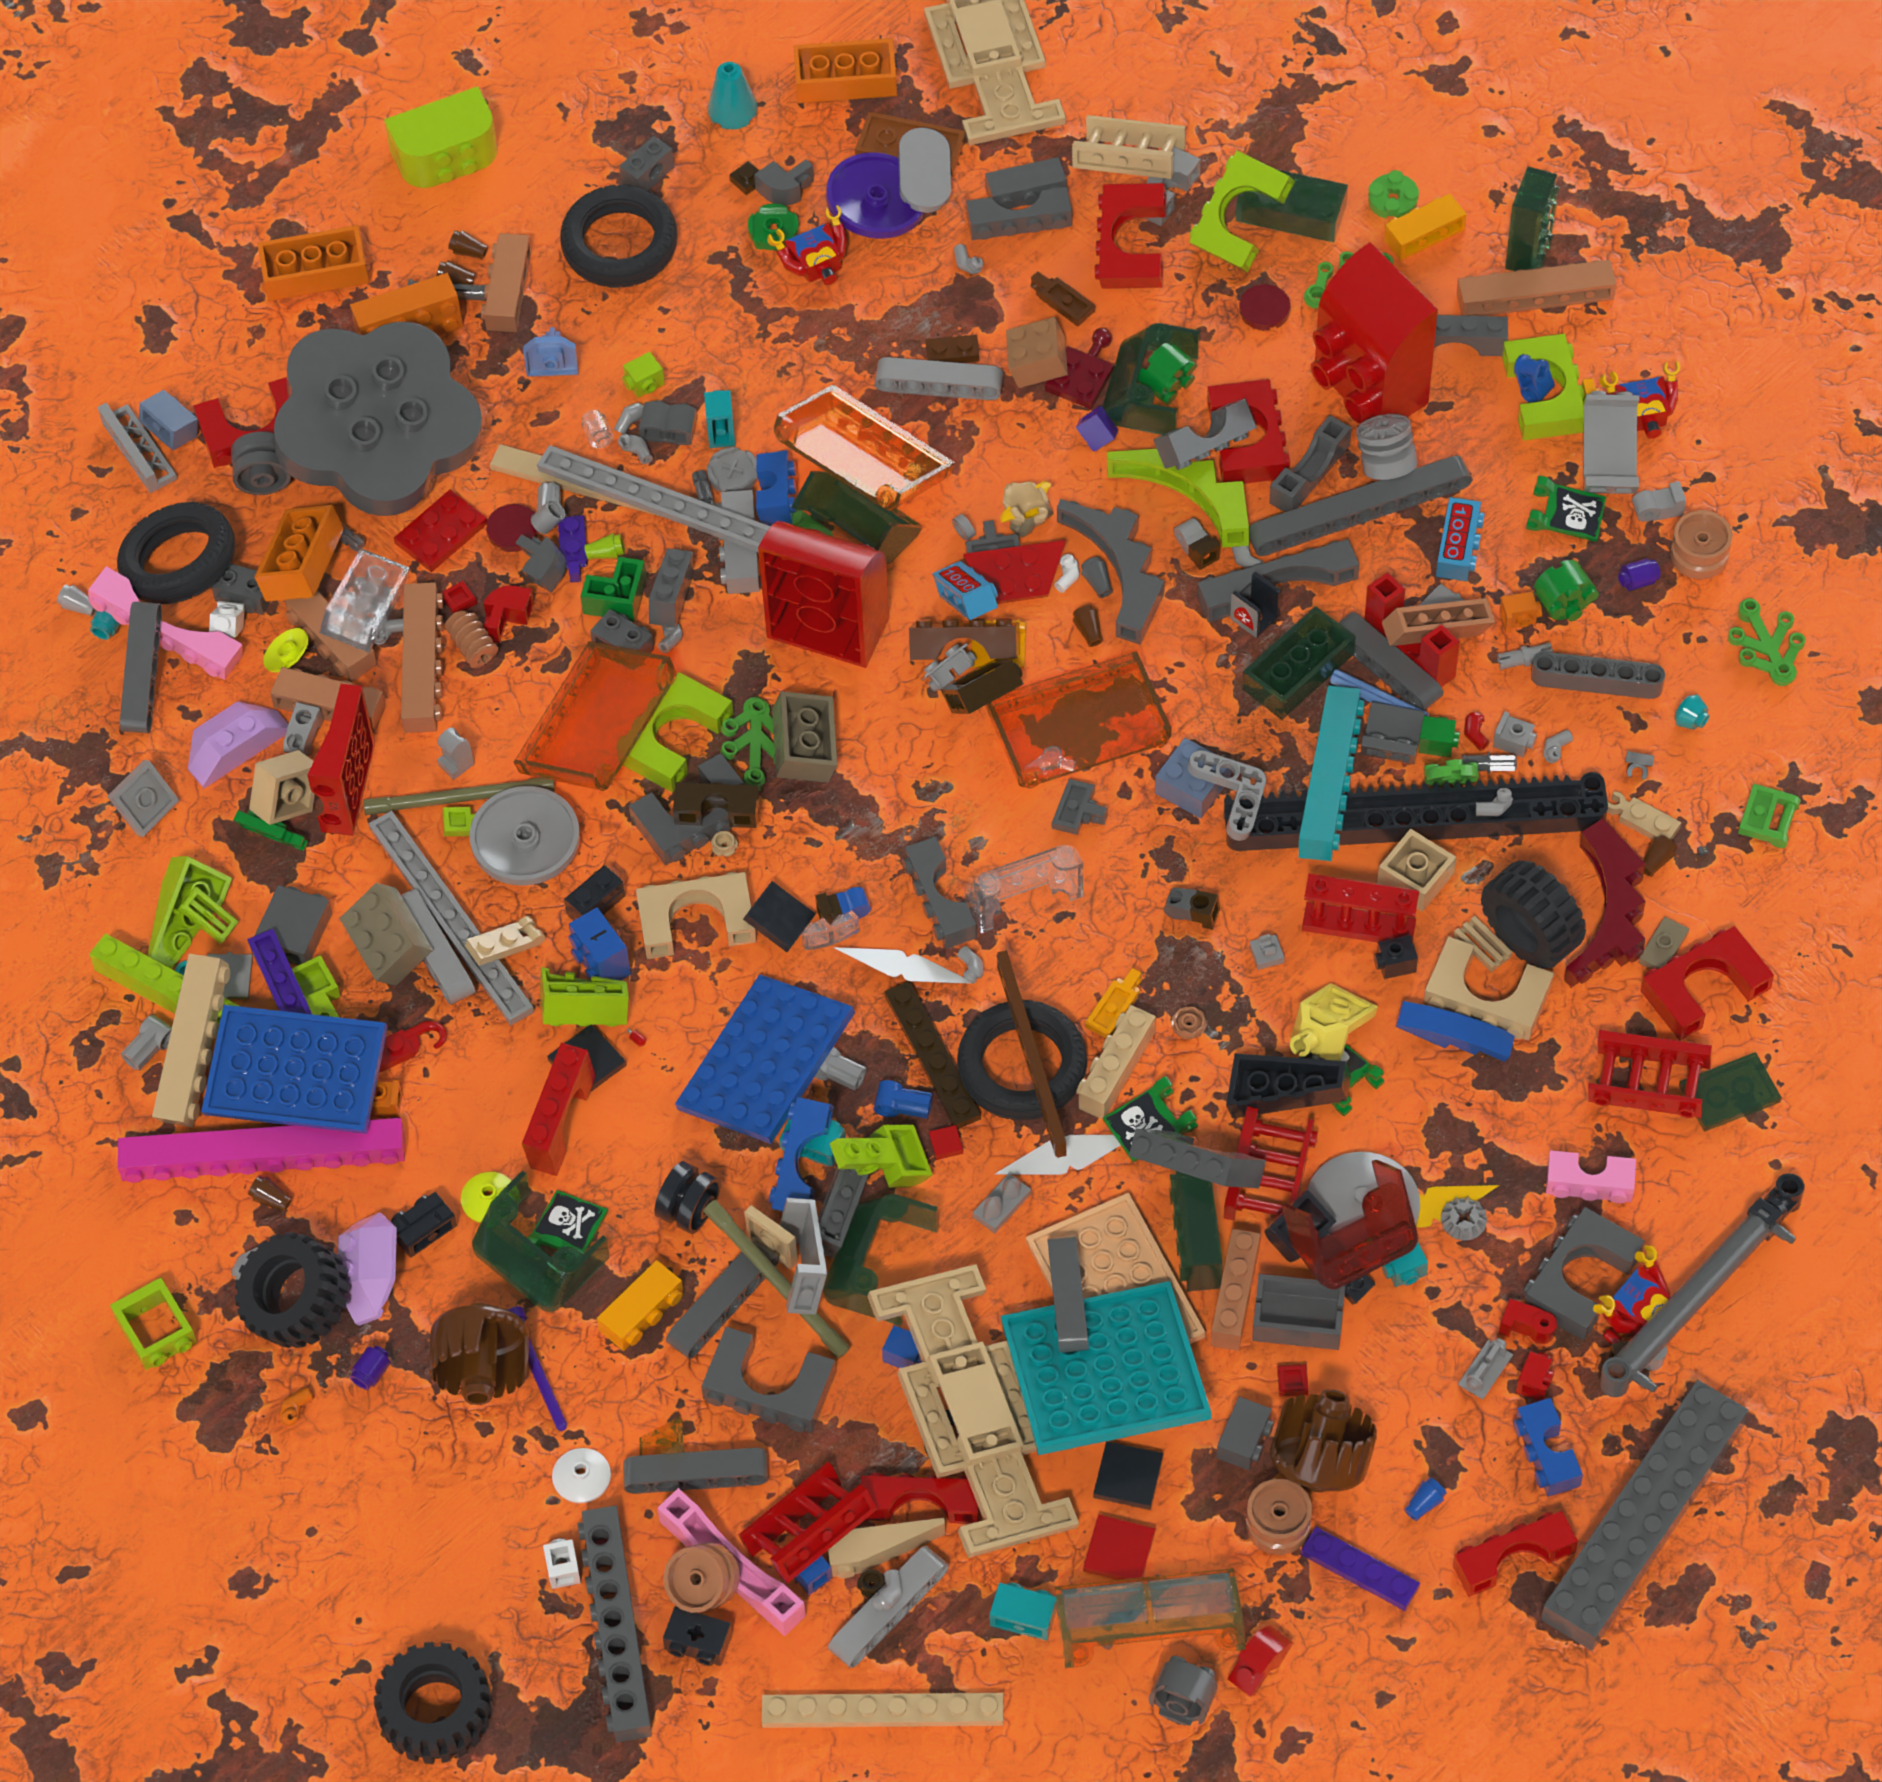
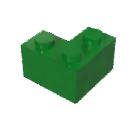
(617, 593)

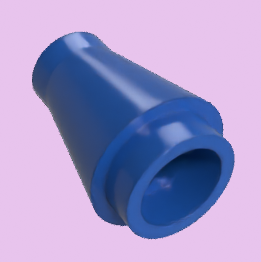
(1426, 1497)

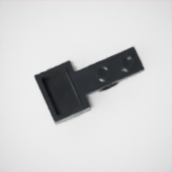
(1279, 1236)

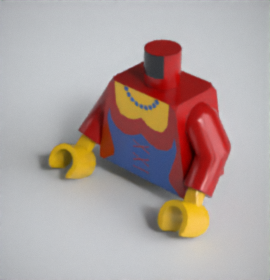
(814, 252)
(1656, 398)
(1638, 1297)

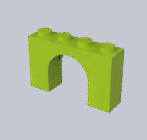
(1241, 176)
(1561, 414)
(683, 701)

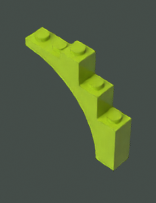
(1220, 501)

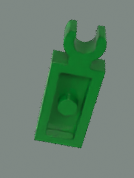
(274, 831)

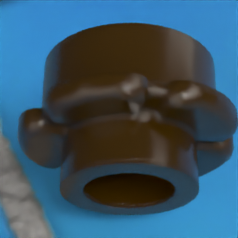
(867, 1577)

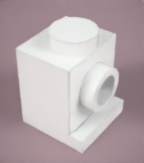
(227, 618)
(561, 1574)

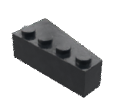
(1285, 1083)

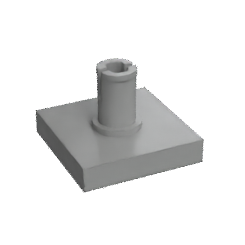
(143, 798)

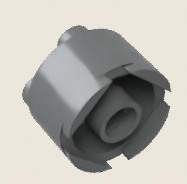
(1183, 1691)

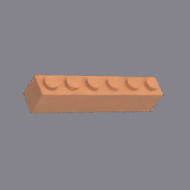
(1536, 288)
(420, 658)

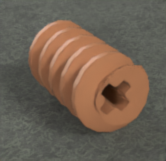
(471, 638)

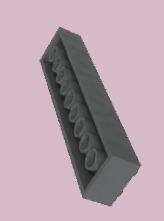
(1644, 1515)

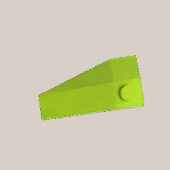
(171, 928)

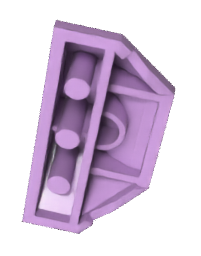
(232, 739)
(370, 1262)

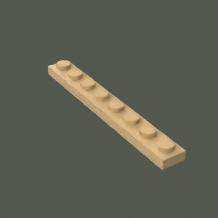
(882, 1710)

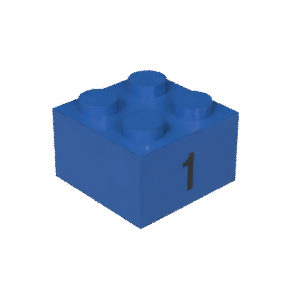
(598, 947)

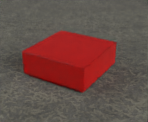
(459, 597)
(945, 1142)
(1292, 1380)

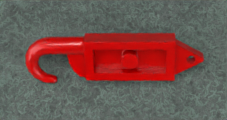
(406, 1044)

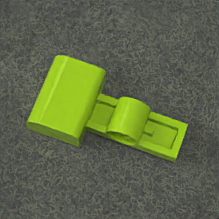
(317, 986)
(890, 1148)

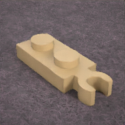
(1643, 817)

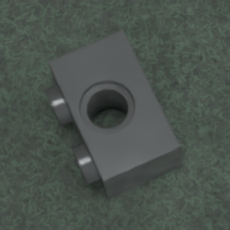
(647, 164)

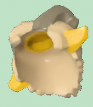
(1026, 506)

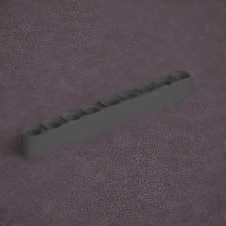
(1359, 506)

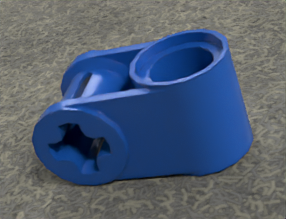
(1533, 378)

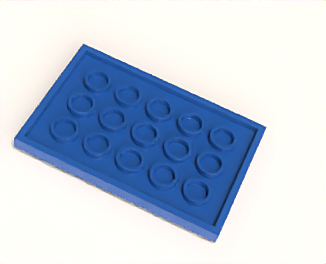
(764, 1058)
(294, 1069)

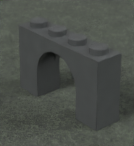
(672, 840)
(1179, 1154)
(1587, 1237)
(795, 1407)

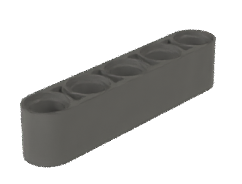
(1391, 664)
(140, 667)
(1586, 668)
(1067, 1294)
(718, 1304)
(695, 1470)

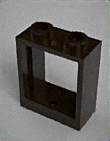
(982, 686)

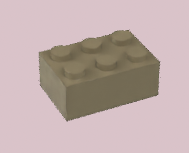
(804, 737)
(386, 934)

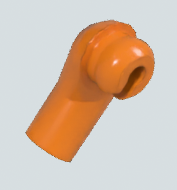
(291, 1406)

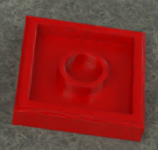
(1119, 1549)

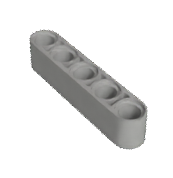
(938, 378)
(442, 961)
(871, 1626)

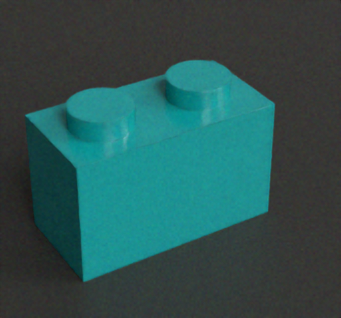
(719, 419)
(1023, 1610)

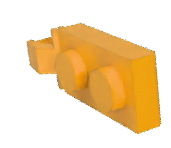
(1113, 1003)

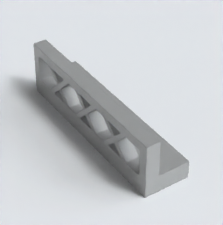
(133, 451)

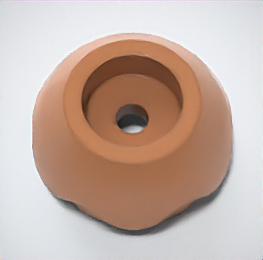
(1189, 1015)

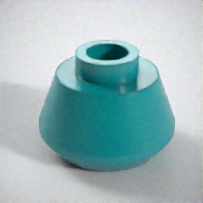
(1692, 713)

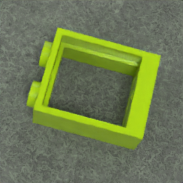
(141, 1302)

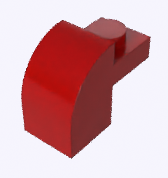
(507, 605)
(1262, 1654)

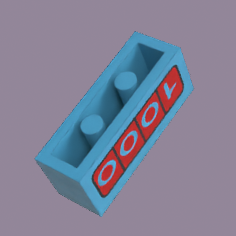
(1460, 539)
(965, 590)

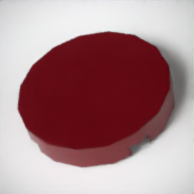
(1264, 307)
(508, 524)

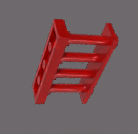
(1356, 923)
(1652, 1049)
(1254, 1127)
(820, 1535)

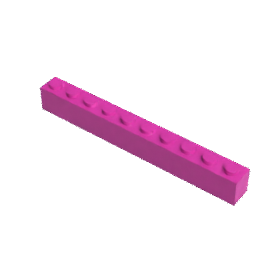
(257, 1150)

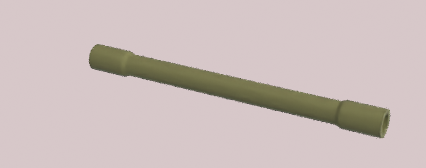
(387, 804)
(725, 1222)

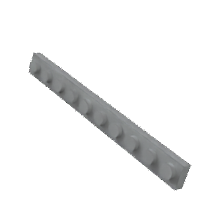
(652, 498)
(449, 915)

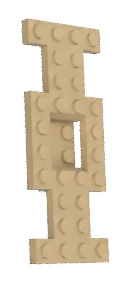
(999, 51)
(983, 1404)

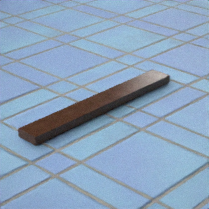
(1031, 1054)

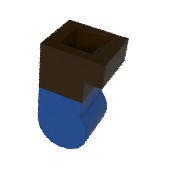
(841, 903)

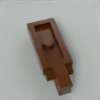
(1062, 298)

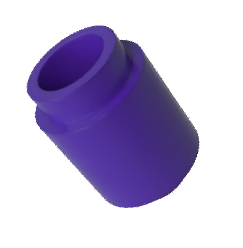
(1639, 574)
(370, 1367)

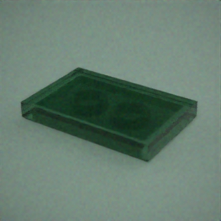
(1734, 1091)

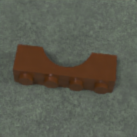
(997, 638)

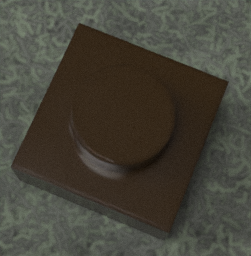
(744, 177)

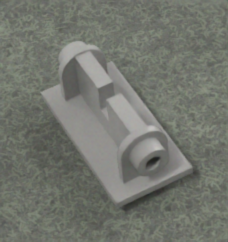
(956, 659)
(1486, 1368)

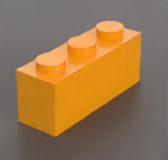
(1425, 226)
(640, 1306)

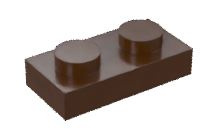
(953, 349)

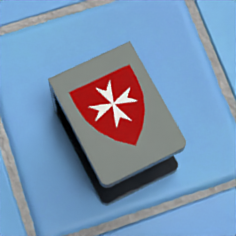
(1264, 600)

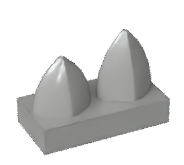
(1001, 1203)

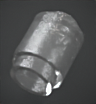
(597, 429)

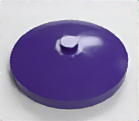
(870, 196)

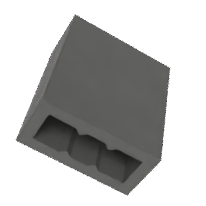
(297, 922)

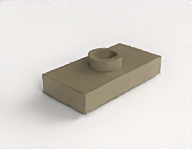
(1664, 944)

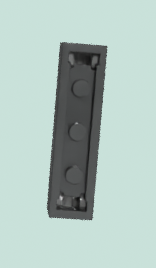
(839, 1208)

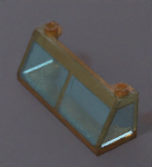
(1148, 1611)

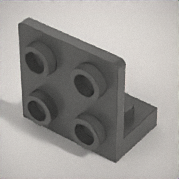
(1392, 733)

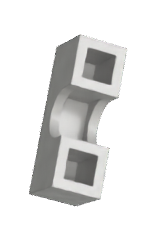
(1185, 174)

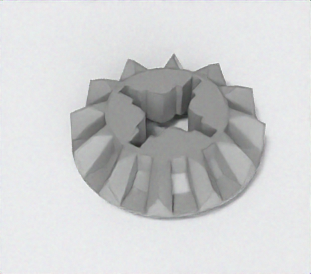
(1464, 1230)

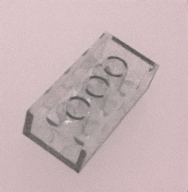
(364, 600)

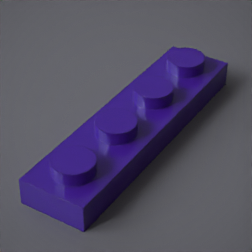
(278, 973)
(1360, 1568)

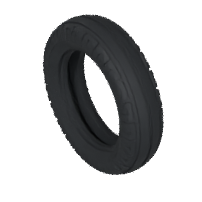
(626, 271)
(194, 577)
(1012, 1103)

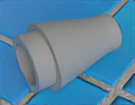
(75, 600)

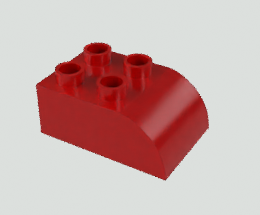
(1374, 338)
(823, 592)

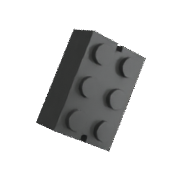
(1297, 1312)

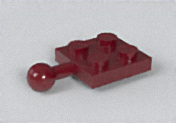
(1086, 373)

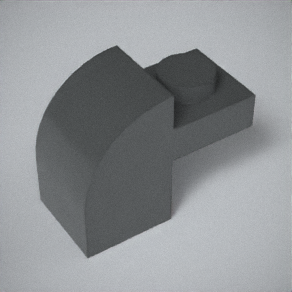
(783, 186)
(546, 562)

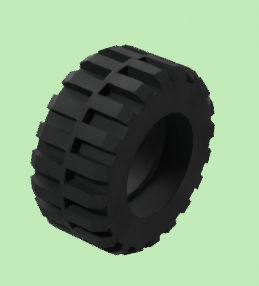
(1533, 914)
(264, 1277)
(421, 1668)

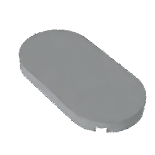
(924, 169)

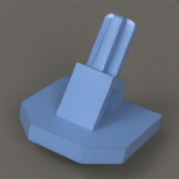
(550, 355)

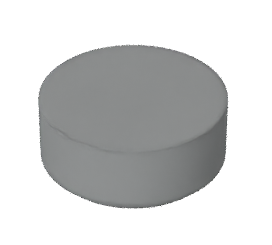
(963, 527)

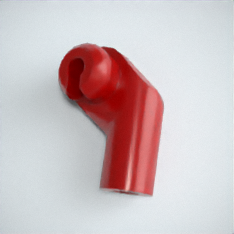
(1472, 730)

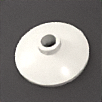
(581, 1487)

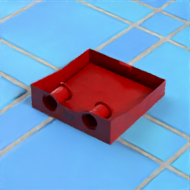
(343, 762)

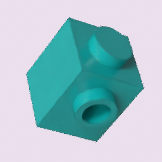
(1407, 1268)

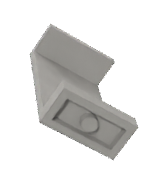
(1610, 443)
(809, 1278)

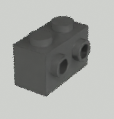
(240, 587)
(619, 631)
(1244, 1433)

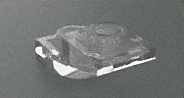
(823, 934)

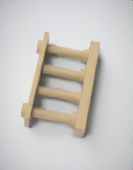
(1124, 159)

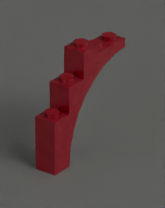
(1618, 873)

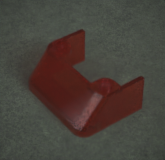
(1364, 1245)

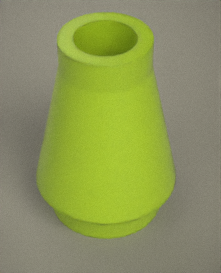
(606, 548)

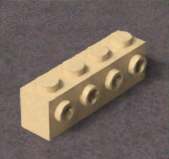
(1116, 1062)

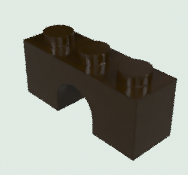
(695, 799)

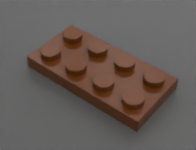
(883, 135)

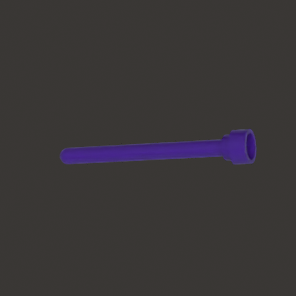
(542, 1381)

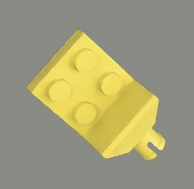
(1327, 1020)

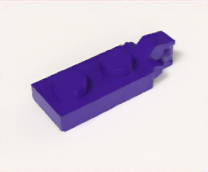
(572, 545)

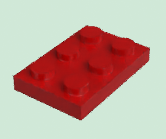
(440, 530)

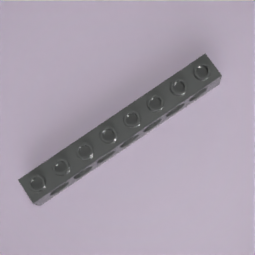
(633, 1722)

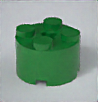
(1168, 372)
(1565, 591)

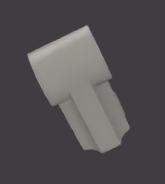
(549, 508)
(152, 1036)
(841, 1070)

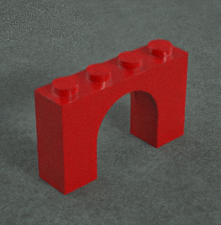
(1119, 205)
(220, 434)
(1264, 459)
(1438, 649)
(1726, 953)
(568, 1078)

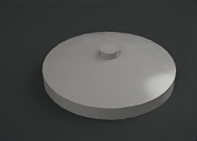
(524, 835)
(1345, 1182)

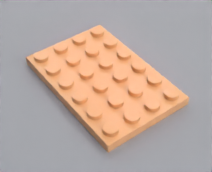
(1114, 1255)

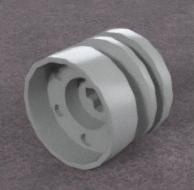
(1387, 447)

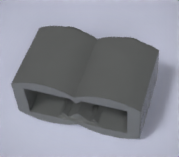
(668, 423)

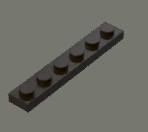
(932, 1055)

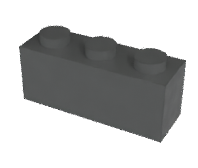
(1024, 183)
(670, 587)

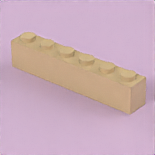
(191, 1040)

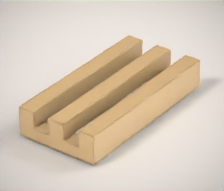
(1472, 929)

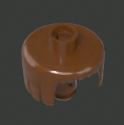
(480, 1350)
(1323, 1443)

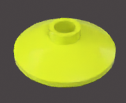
(285, 650)
(472, 1197)

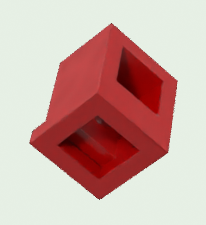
(1535, 1376)

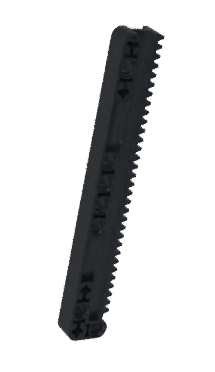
(1528, 814)

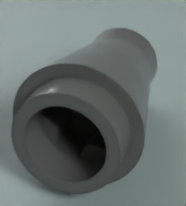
(1096, 574)

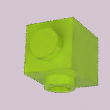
(643, 375)

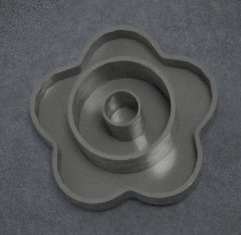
(375, 415)

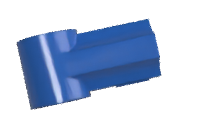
(895, 1100)

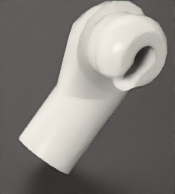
(1070, 573)

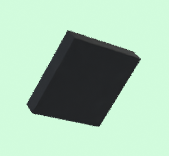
(779, 916)
(603, 1056)
(1128, 1475)

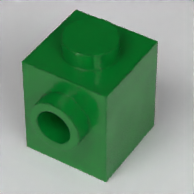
(1438, 736)

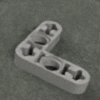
(1243, 788)

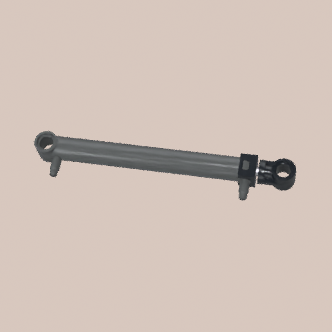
(1761, 1224)

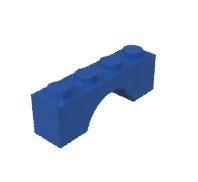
(808, 1121)

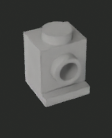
(1514, 735)

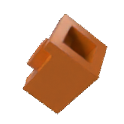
(1519, 610)
(387, 1100)

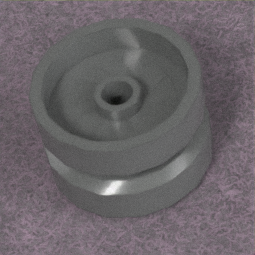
(256, 465)

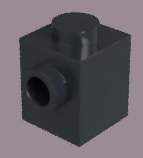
(1396, 957)

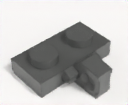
(991, 540)
(1078, 808)

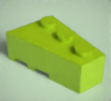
(582, 1001)

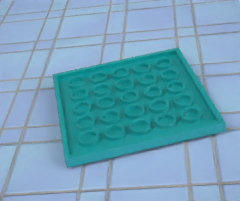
(1126, 1384)

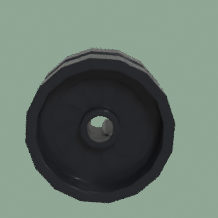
(686, 1196)

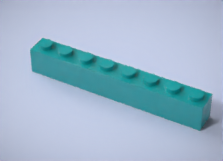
(1330, 773)

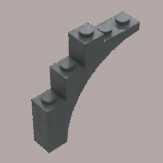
(1130, 559)

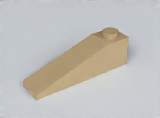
(878, 1544)

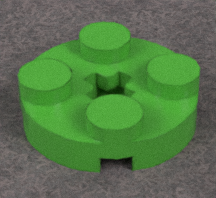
(1397, 184)
(1452, 772)

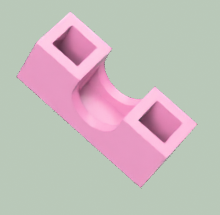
(1567, 1178)

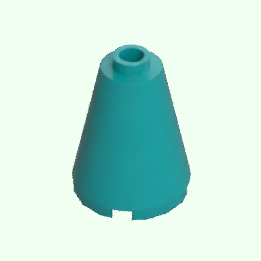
(731, 98)

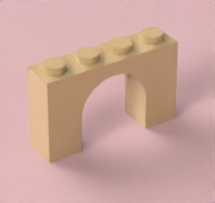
(661, 902)
(1514, 1014)

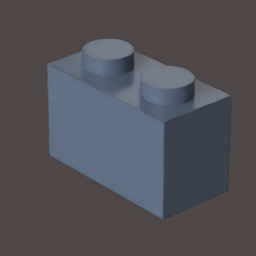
(168, 419)

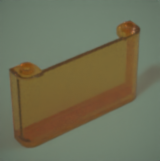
(861, 448)
(1087, 713)
(596, 716)

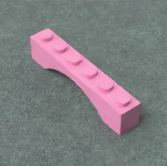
(210, 650)
(757, 1588)

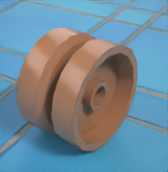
(1701, 544)
(1279, 1516)
(701, 1577)

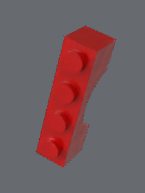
(950, 1495)
(1547, 1538)

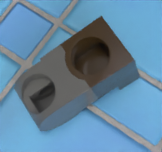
(1193, 906)

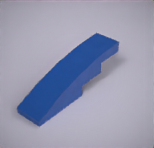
(1454, 1029)

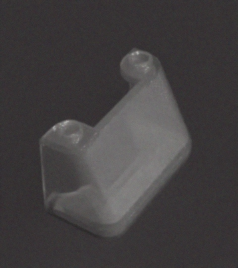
(1057, 867)

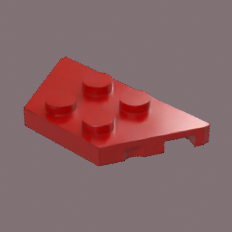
(1018, 571)

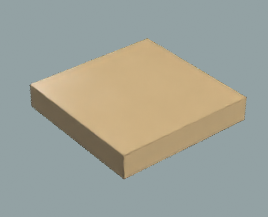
(772, 1236)

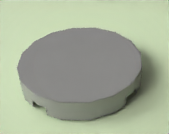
(732, 470)

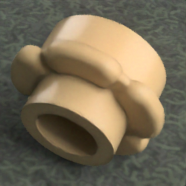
(724, 837)

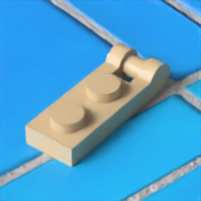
(504, 941)

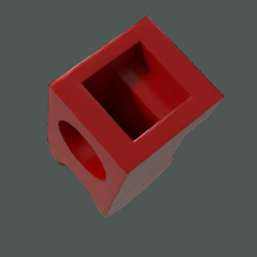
(1528, 1321)

